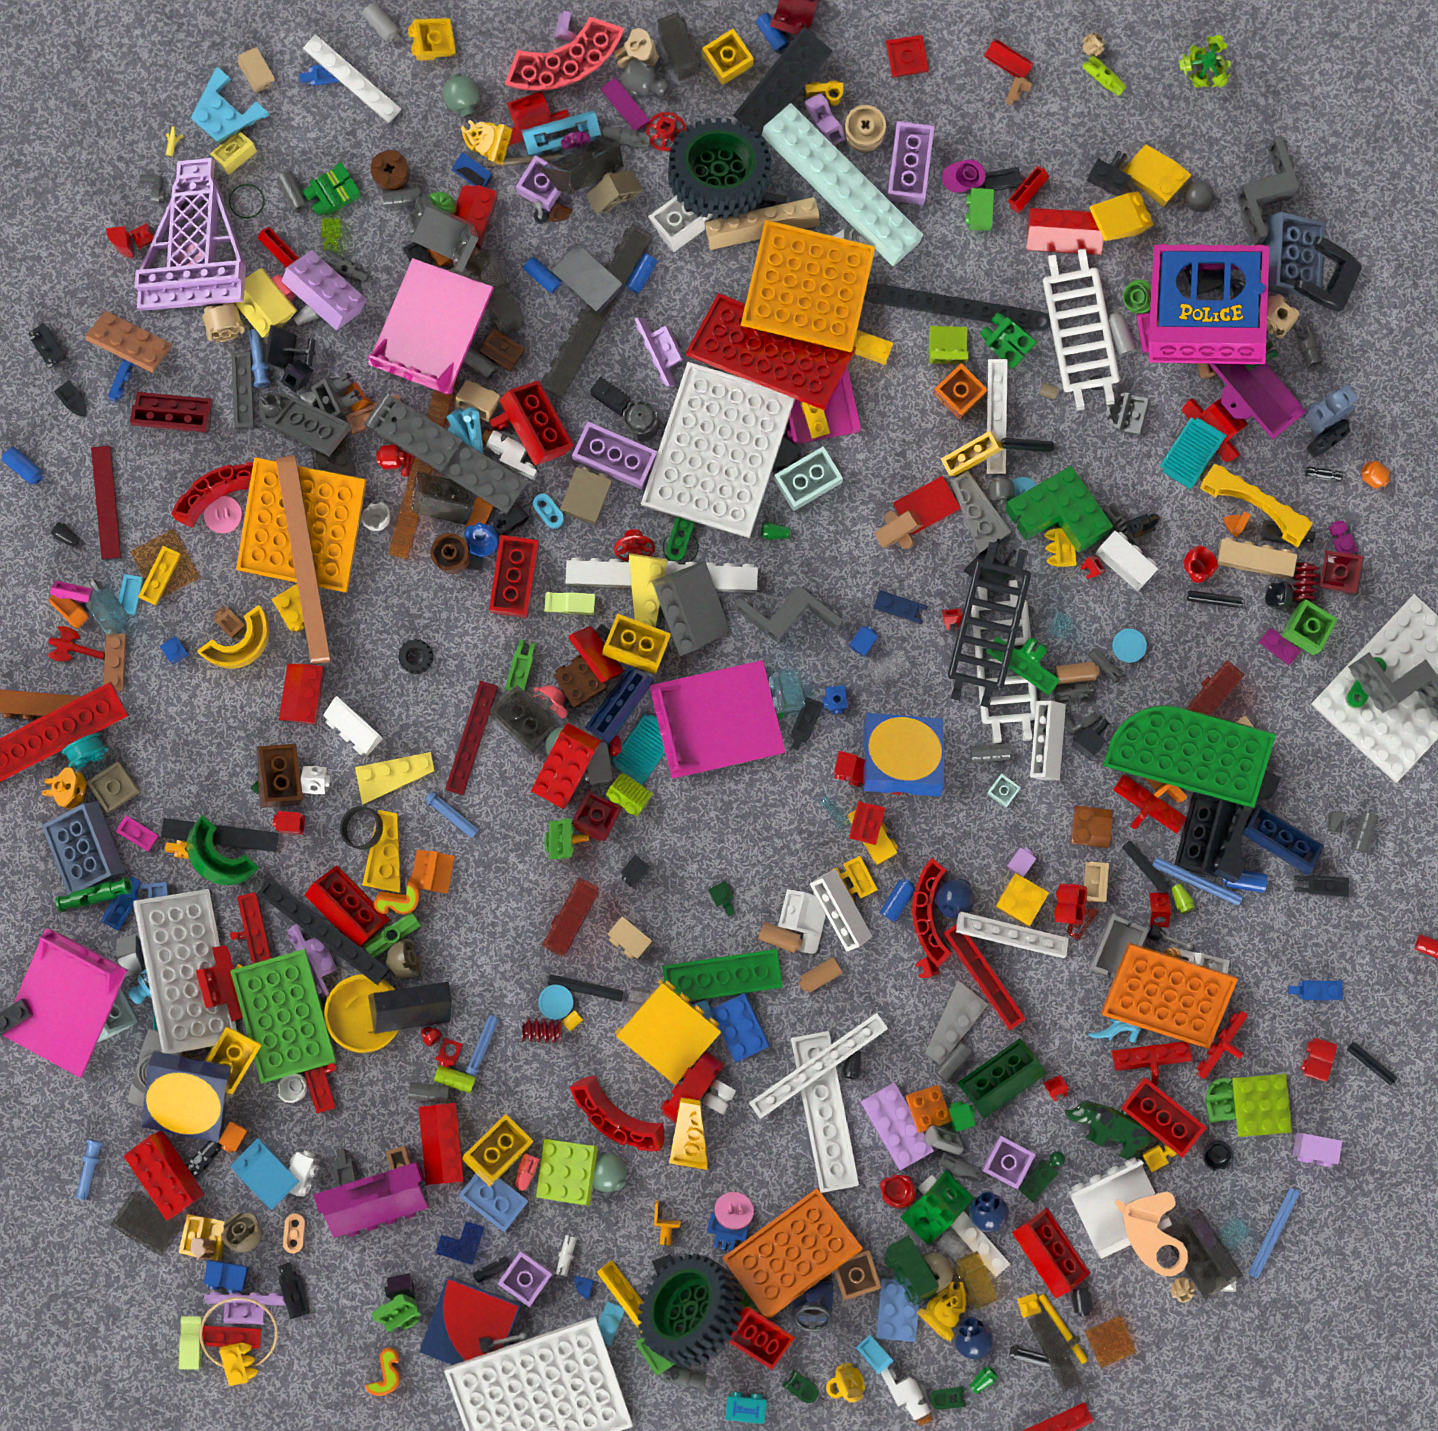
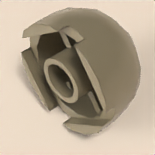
(402, 959)
(242, 1232)
(940, 1268)

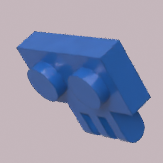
(724, 1234)

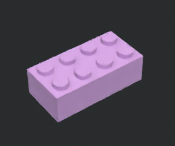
(910, 163)
(324, 290)
(614, 455)
(896, 1126)

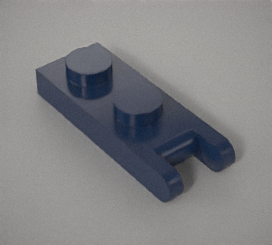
(898, 606)

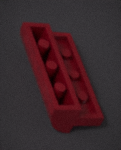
(172, 412)

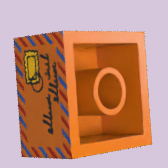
(960, 391)

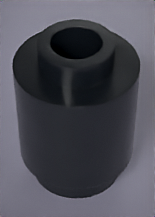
(1082, 1301)

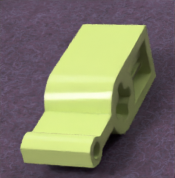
(570, 603)
(189, 1347)

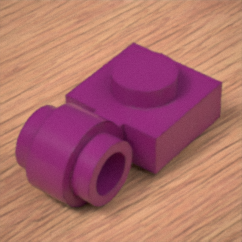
(1344, 543)

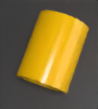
(572, 1020)

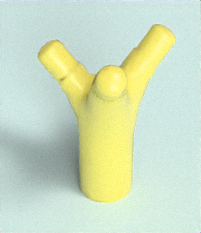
(172, 141)

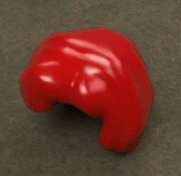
(1200, 563)
(898, 1191)

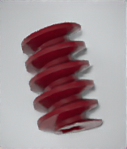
(1305, 582)
(542, 1030)

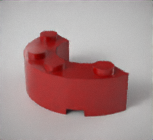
(850, 768)
(694, 1085)

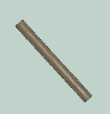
(524, 160)

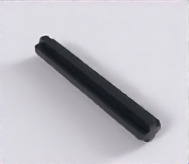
(586, 988)

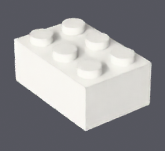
(1126, 560)

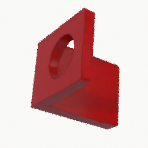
(1159, 908)
(446, 1060)

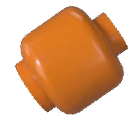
(1375, 474)

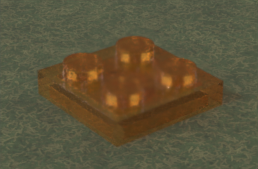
(1110, 1341)

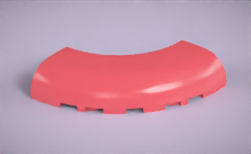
(568, 63)

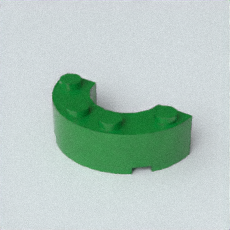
(212, 864)

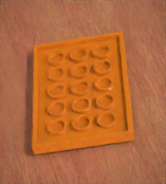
(1169, 995)
(792, 1253)

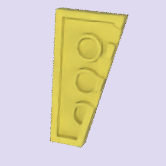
(643, 571)
(386, 776)

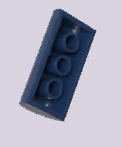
(1283, 840)

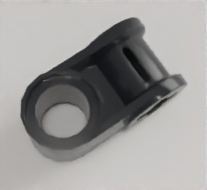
(512, 520)

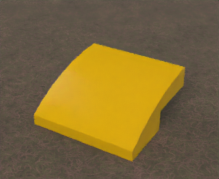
(202, 1227)

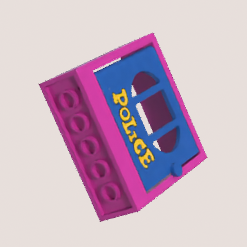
(1209, 329)

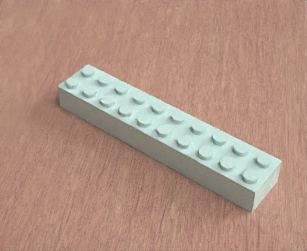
(841, 184)

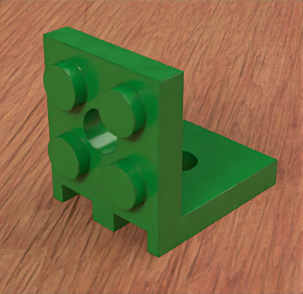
(937, 1208)

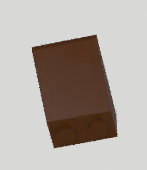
(279, 776)

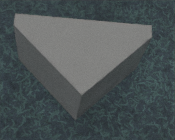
(129, 955)

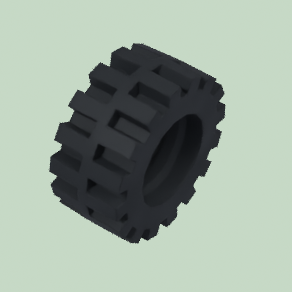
(409, 646)

